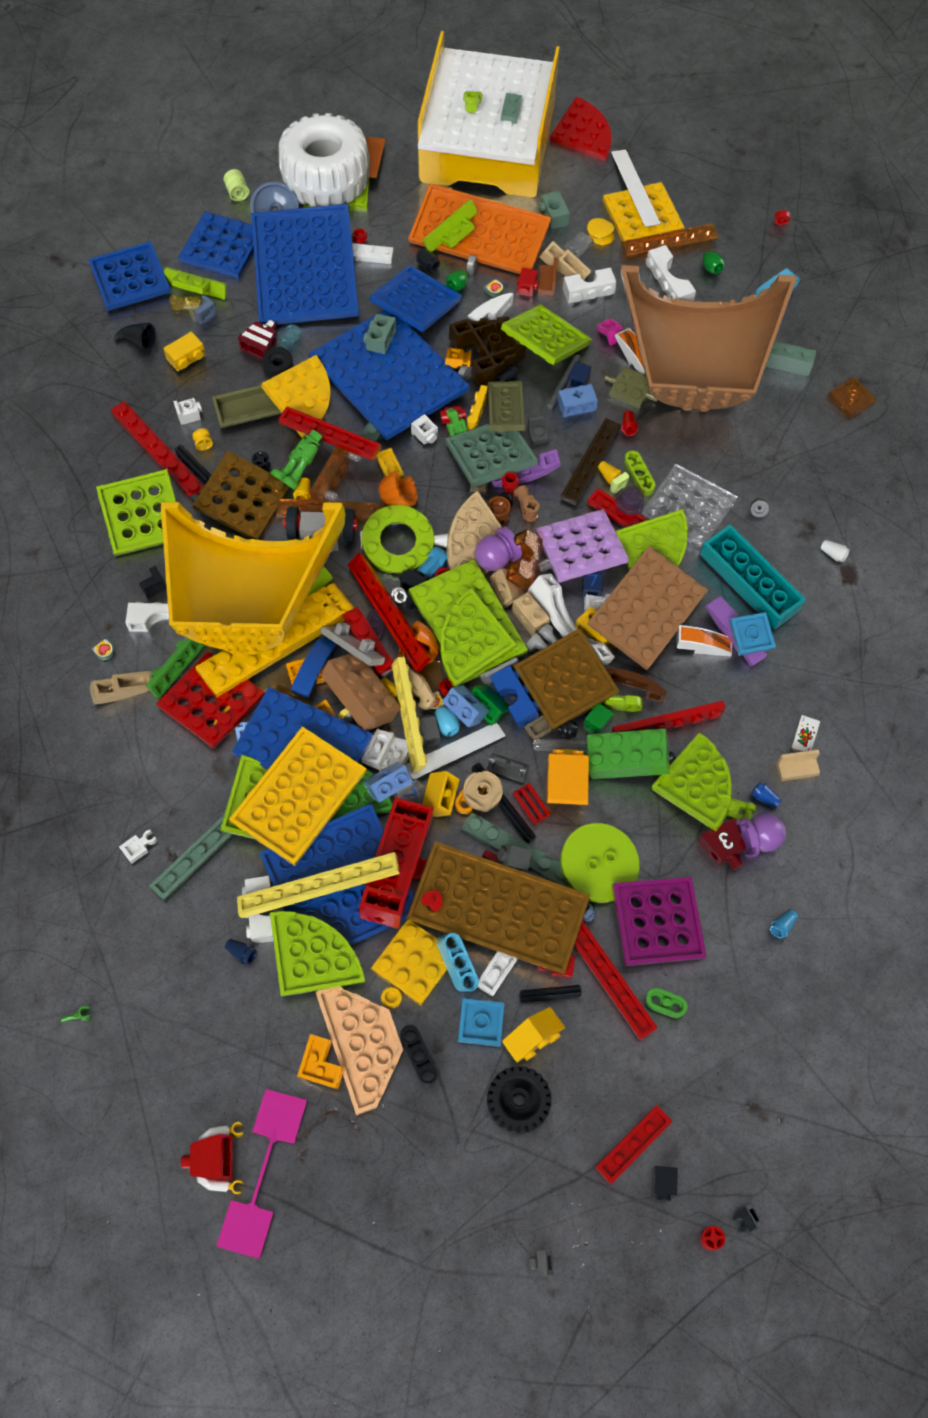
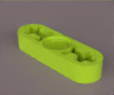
(639, 465)

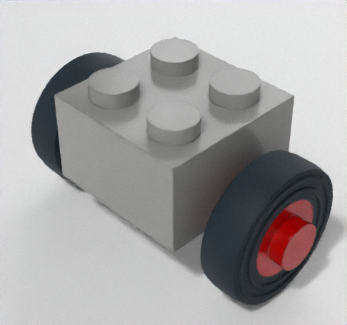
(313, 521)

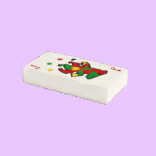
(805, 734)

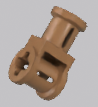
(528, 504)

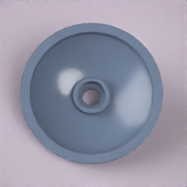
(271, 196)

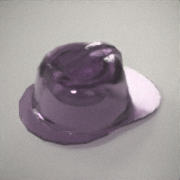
(630, 500)

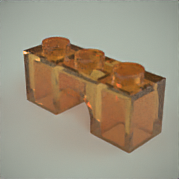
(523, 571)

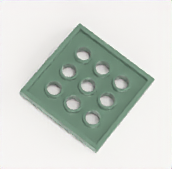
(492, 471)

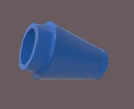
(766, 795)

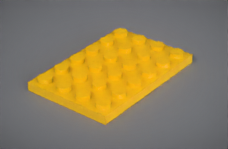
(298, 796)

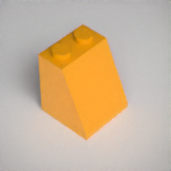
(567, 777)

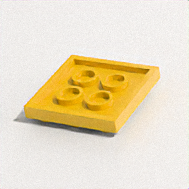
(412, 962)

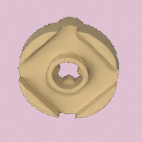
(481, 780)

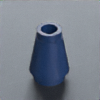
(241, 951)

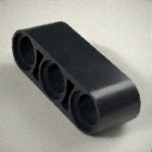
(419, 1045)

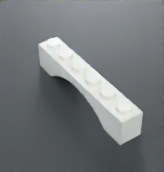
(549, 597)

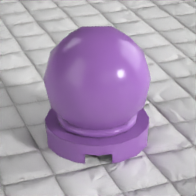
(496, 550)
(762, 833)

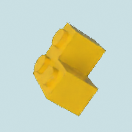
(534, 1033)

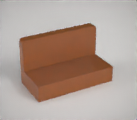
(547, 279)

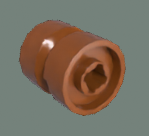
(501, 509)

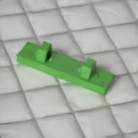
(173, 667)

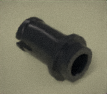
(507, 375)

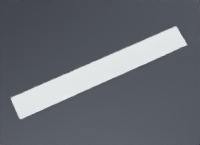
(635, 188)
(458, 749)

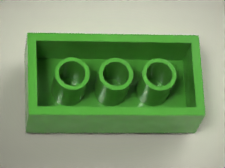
(628, 754)

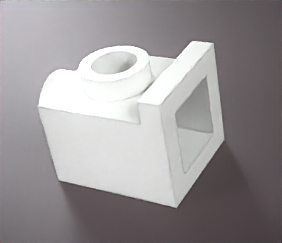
(188, 411)
(424, 430)

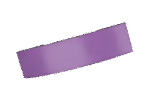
(547, 463)

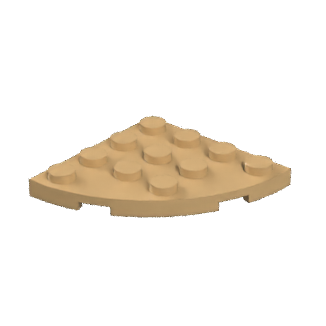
(467, 528)

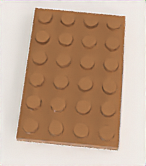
(647, 607)

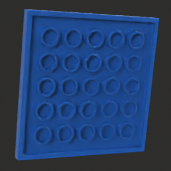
(339, 844)

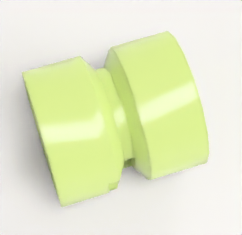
(236, 185)

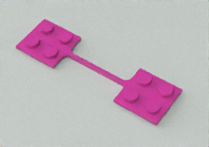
(246, 1224)

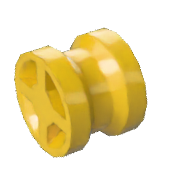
(202, 439)

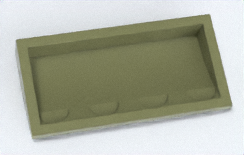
(243, 406)

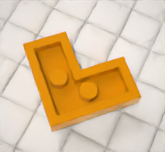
(315, 1066)

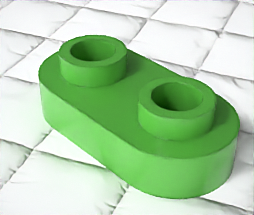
(665, 1003)

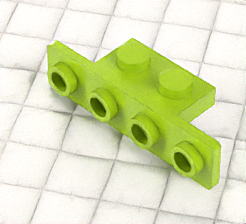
(453, 228)
(195, 283)

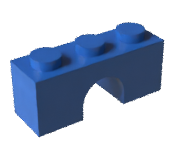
(507, 682)

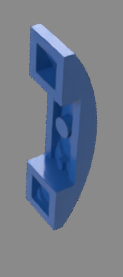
(313, 665)

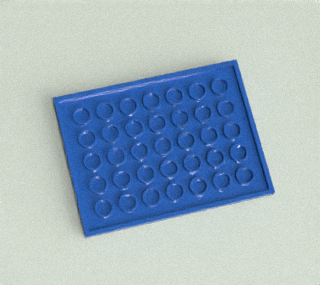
(304, 264)
(391, 386)

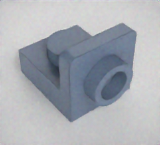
(205, 311)

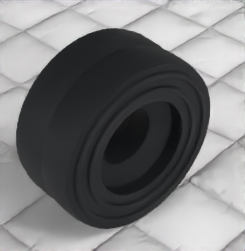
(273, 355)

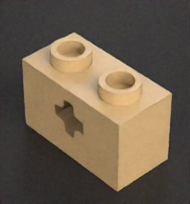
(529, 613)

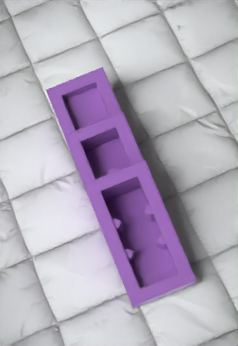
(721, 614)

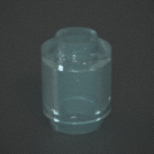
(289, 336)

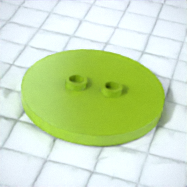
(596, 859)

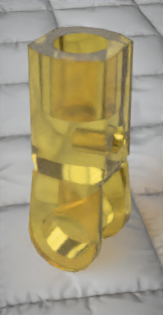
(181, 303)

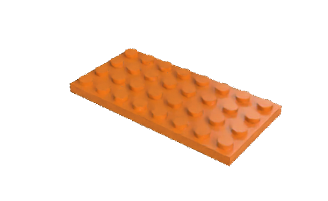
(502, 233)

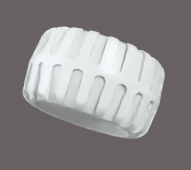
(324, 160)

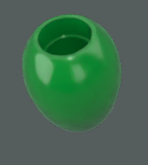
(713, 262)
(457, 280)

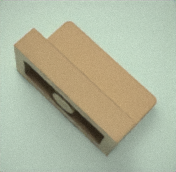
(504, 589)
(798, 765)

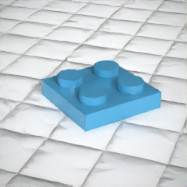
(752, 634)
(481, 1022)

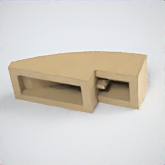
(567, 262)
(119, 687)

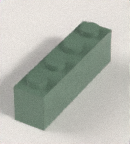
(791, 358)

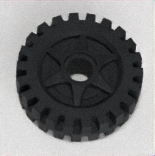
(516, 1117)

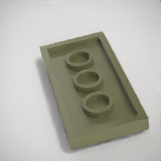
(506, 406)

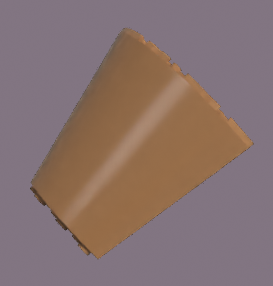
(704, 350)

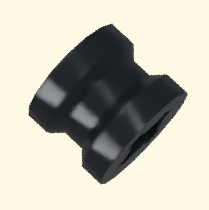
(261, 457)

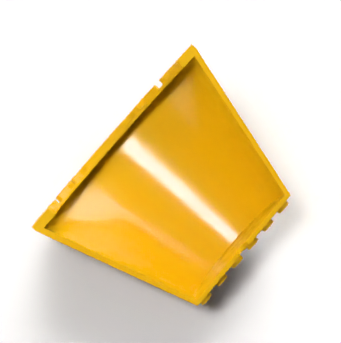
(239, 589)

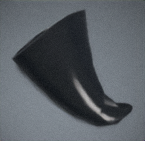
(142, 334)

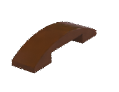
(638, 681)

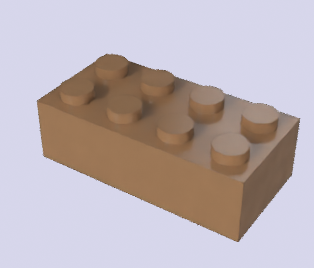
(360, 691)

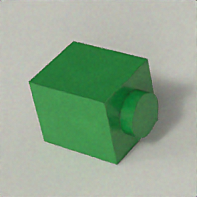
(598, 719)

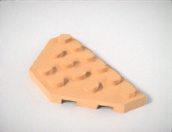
(363, 1044)

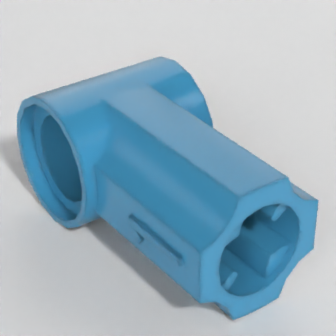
(436, 559)

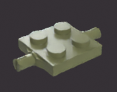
(630, 387)

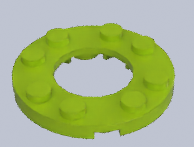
(390, 562)

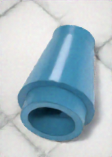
(783, 924)

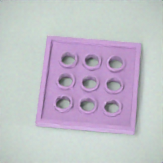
(575, 553)

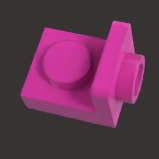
(610, 328)

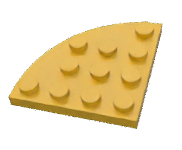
(301, 388)

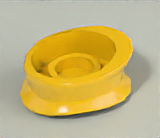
(600, 231)

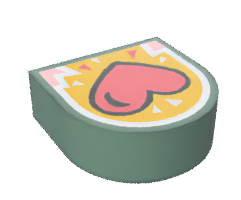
(494, 288)
(103, 650)

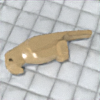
(420, 689)

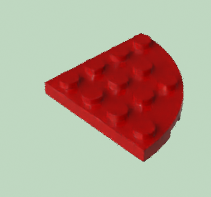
(584, 130)

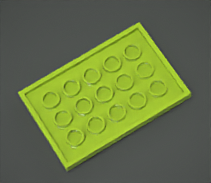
(439, 594)

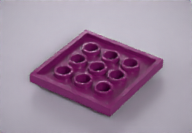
(629, 932)

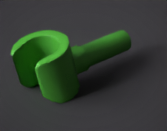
(77, 1015)

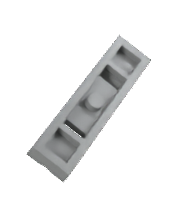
(362, 650)

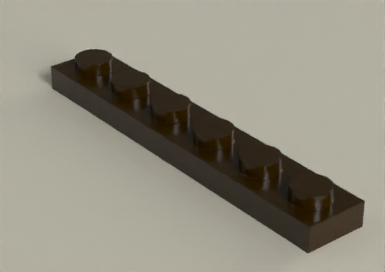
(590, 461)

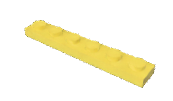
(410, 721)

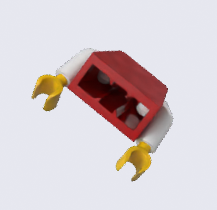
(212, 1158)

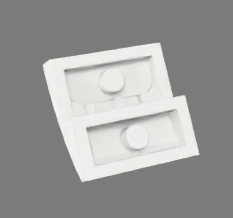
(385, 750)

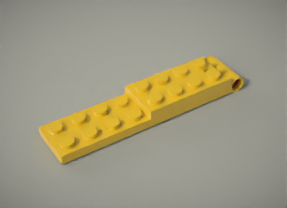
(319, 609)

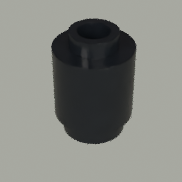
(428, 260)

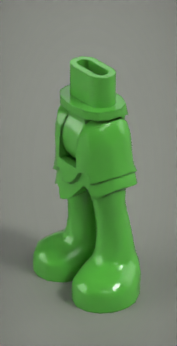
(303, 455)

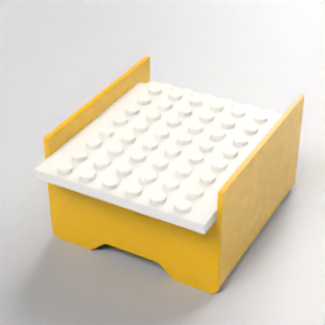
(477, 144)

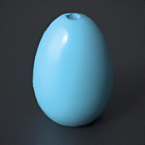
(447, 721)

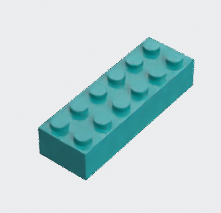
(752, 576)

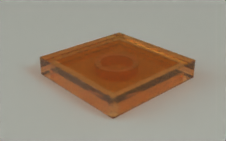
(852, 397)

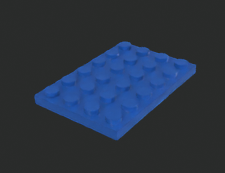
(279, 720)

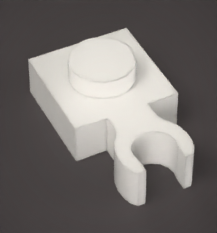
(135, 847)

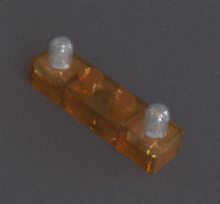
(331, 475)

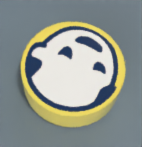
(346, 716)

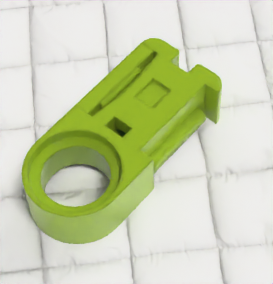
(624, 703)

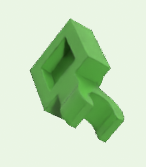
(456, 425)

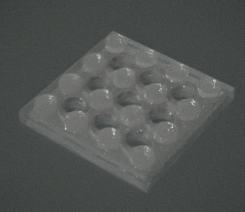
(685, 496)

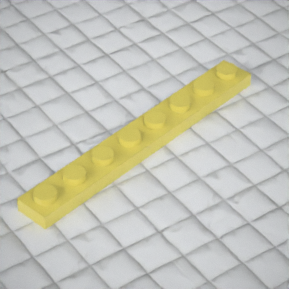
(318, 885)

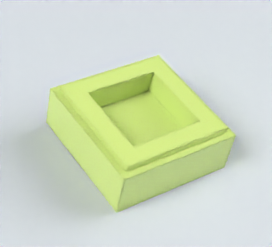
(619, 482)

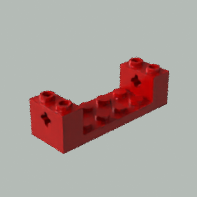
(405, 837)

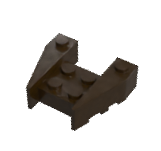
(492, 343)

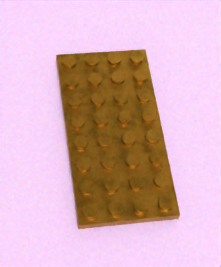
(500, 907)

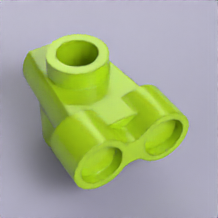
(472, 100)

